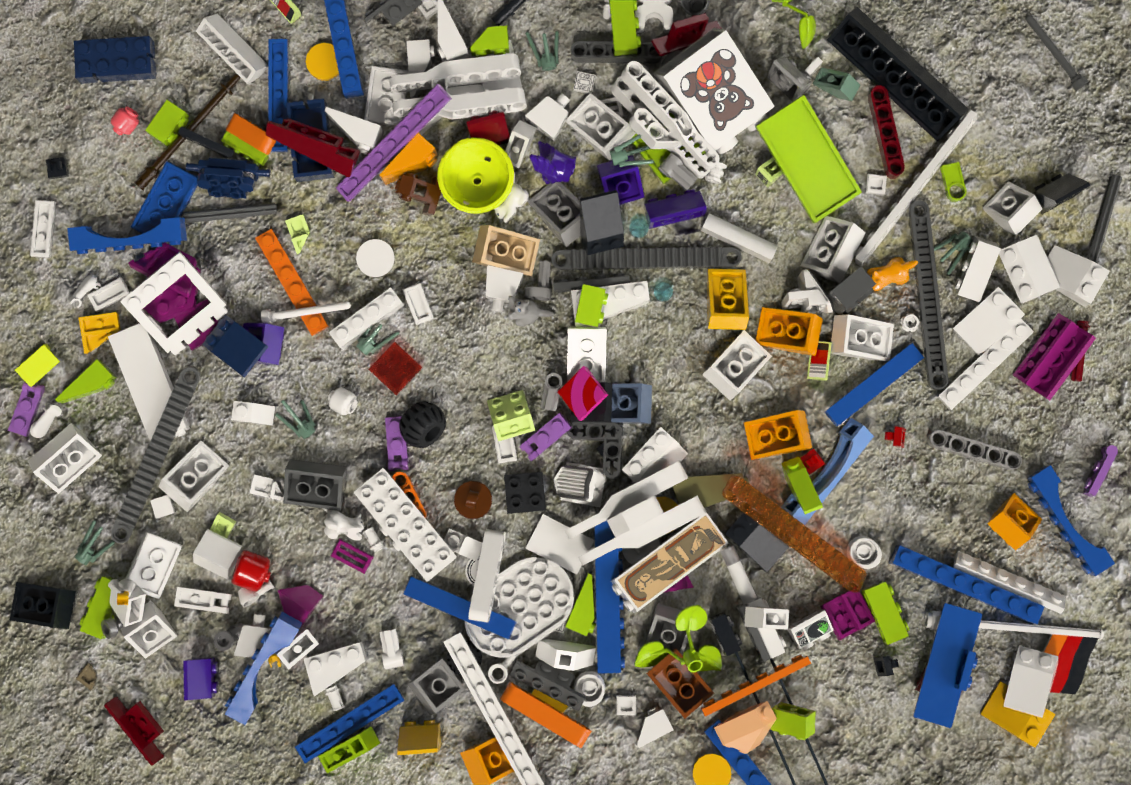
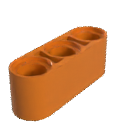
(250, 133)
(408, 487)

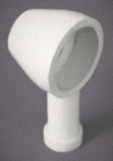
(248, 597)

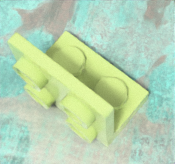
(510, 415)

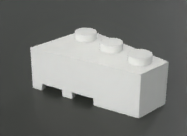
(977, 268)
(332, 665)

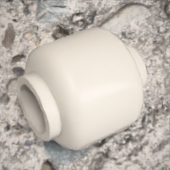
(342, 401)

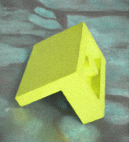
(37, 365)

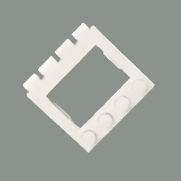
(160, 281)

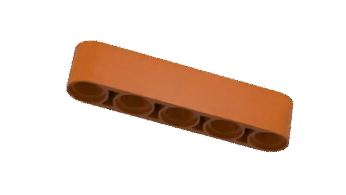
(545, 715)

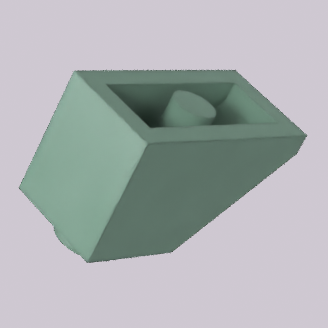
(837, 83)

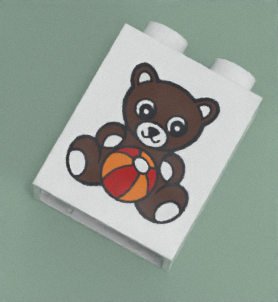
(716, 89)

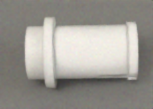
(373, 539)
(335, 698)

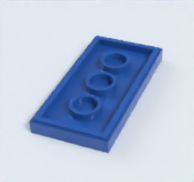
(166, 198)

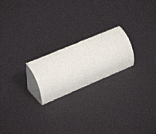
(232, 48)
(739, 238)

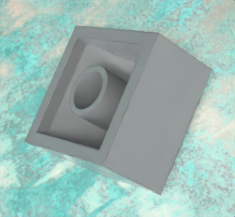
(436, 686)

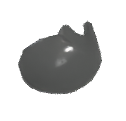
(695, 7)

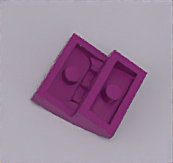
(848, 614)

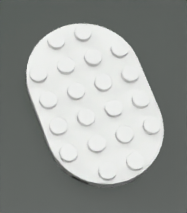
(536, 597)

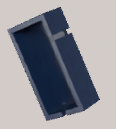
(114, 59)
(315, 117)

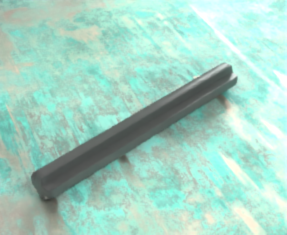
(229, 213)
(1104, 218)

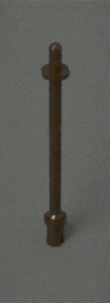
(152, 171)

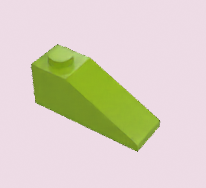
(91, 381)
(801, 485)
(582, 615)
(349, 749)

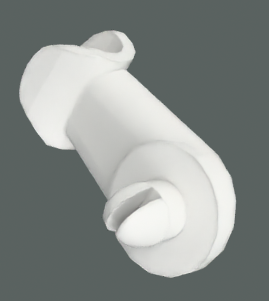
(88, 284)
(42, 425)

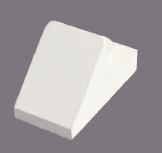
(463, 544)

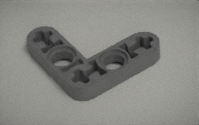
(608, 442)

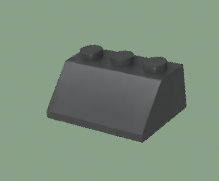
(314, 484)

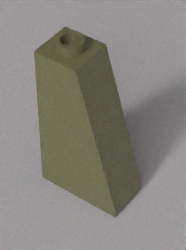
(707, 488)

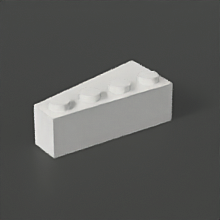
(620, 299)

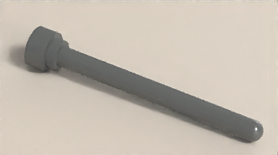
(1077, 80)

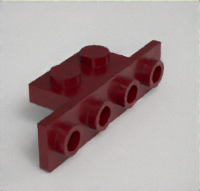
(684, 33)
(138, 726)

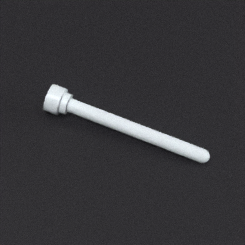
(269, 316)

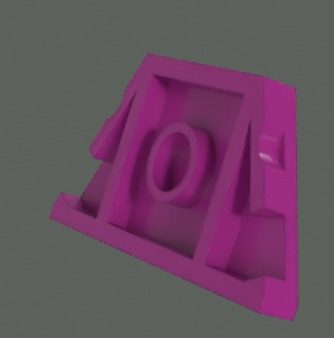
(156, 258)
(171, 304)

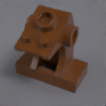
(406, 186)

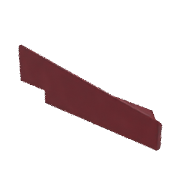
(315, 144)

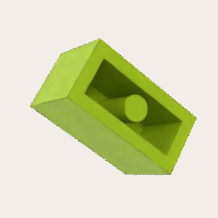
(167, 123)
(590, 305)
(794, 721)

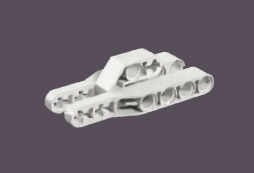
(469, 99)
(654, 122)
(637, 515)

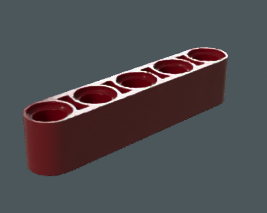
(886, 123)

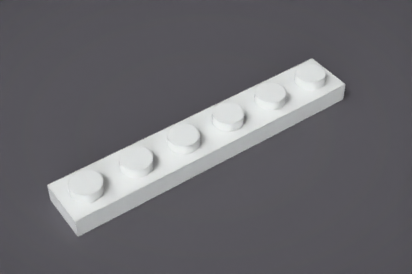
(984, 364)
(1009, 582)

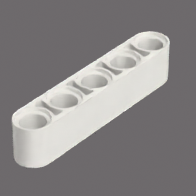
(487, 575)

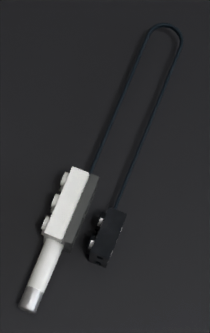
(765, 641)

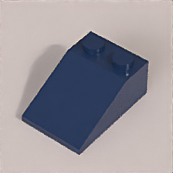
(235, 345)

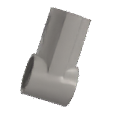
(675, 169)
(550, 396)

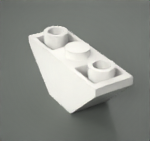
(565, 654)

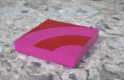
(582, 393)

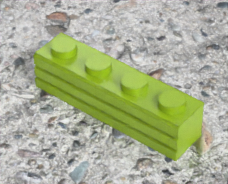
(248, 151)

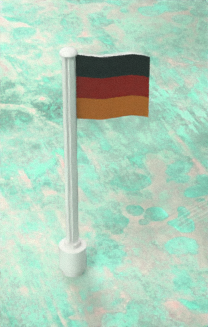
(1070, 645)

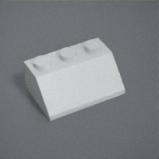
(833, 248)
(1029, 269)
(654, 456)
(64, 458)

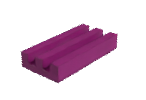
(366, 564)

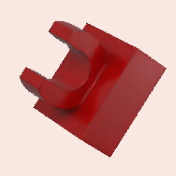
(897, 437)
(812, 461)

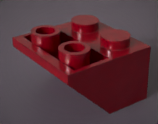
(490, 127)

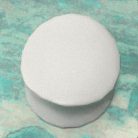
(864, 552)
(590, 685)

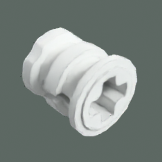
(716, 173)

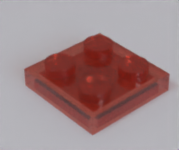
(395, 368)

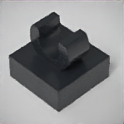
(57, 168)
(885, 665)

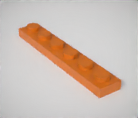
(290, 280)
(747, 688)

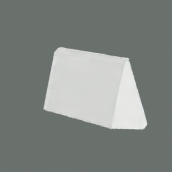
(216, 554)

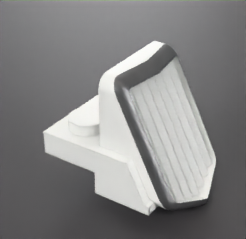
(808, 296)
(580, 484)

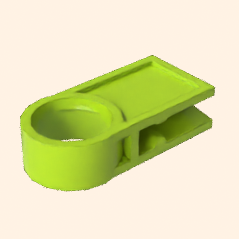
(951, 177)

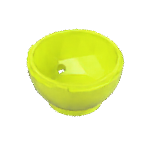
(467, 162)

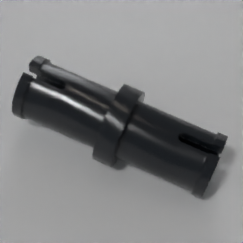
(507, 11)

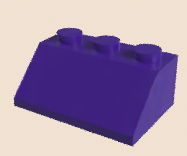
(674, 209)

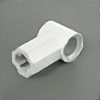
(392, 654)

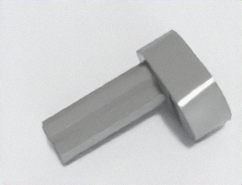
(541, 292)

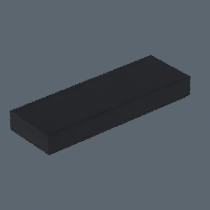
(205, 142)

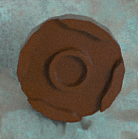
(473, 500)

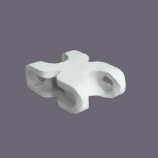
(656, 9)

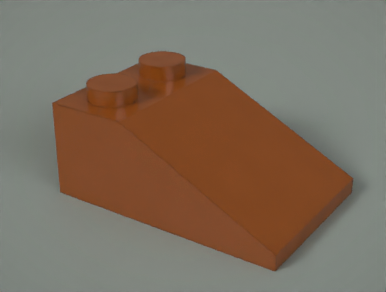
(681, 687)

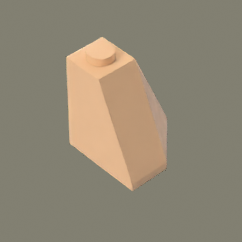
(746, 727)

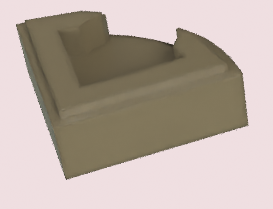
(87, 676)

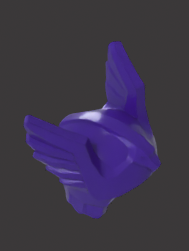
(553, 164)

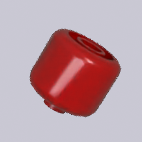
(251, 571)

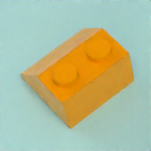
(1014, 522)
(486, 762)

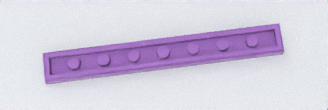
(394, 142)

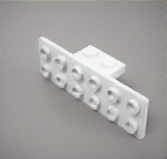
(405, 525)

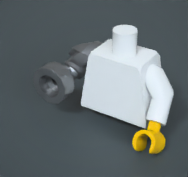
(127, 606)
(249, 639)

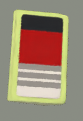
(287, 9)
(819, 364)

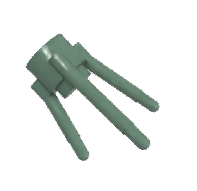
(548, 61)
(620, 155)
(960, 242)
(366, 343)
(305, 428)
(85, 552)

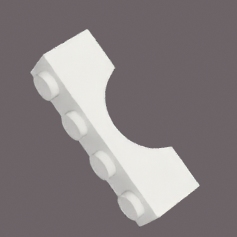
(358, 323)

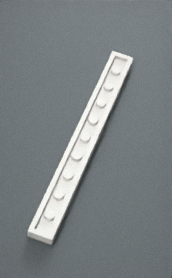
(911, 193)
(492, 710)

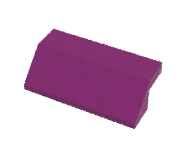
(1054, 356)

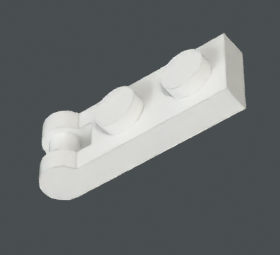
(202, 600)

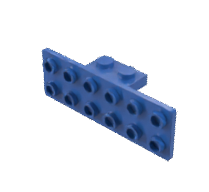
(948, 665)

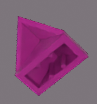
(299, 601)

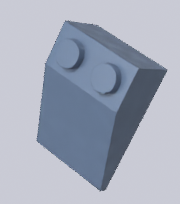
(631, 403)

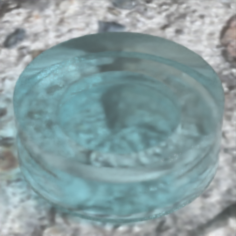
(638, 228)
(663, 292)

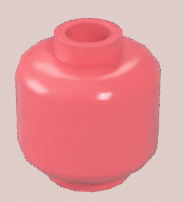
(124, 121)

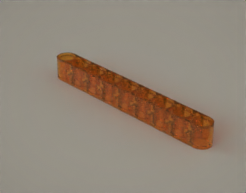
(794, 533)

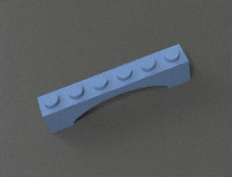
(852, 442)

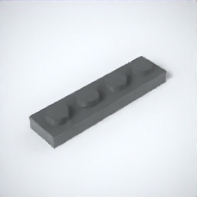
(564, 286)

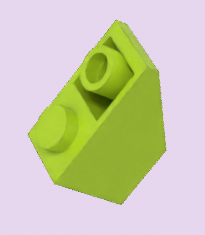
(492, 41)

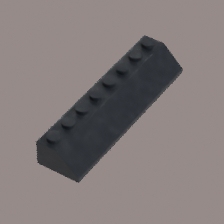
(896, 70)

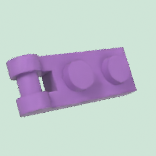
(26, 409)
(546, 436)
(395, 445)
(1100, 470)

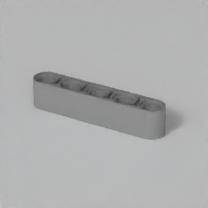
(983, 450)

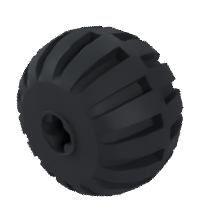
(422, 424)

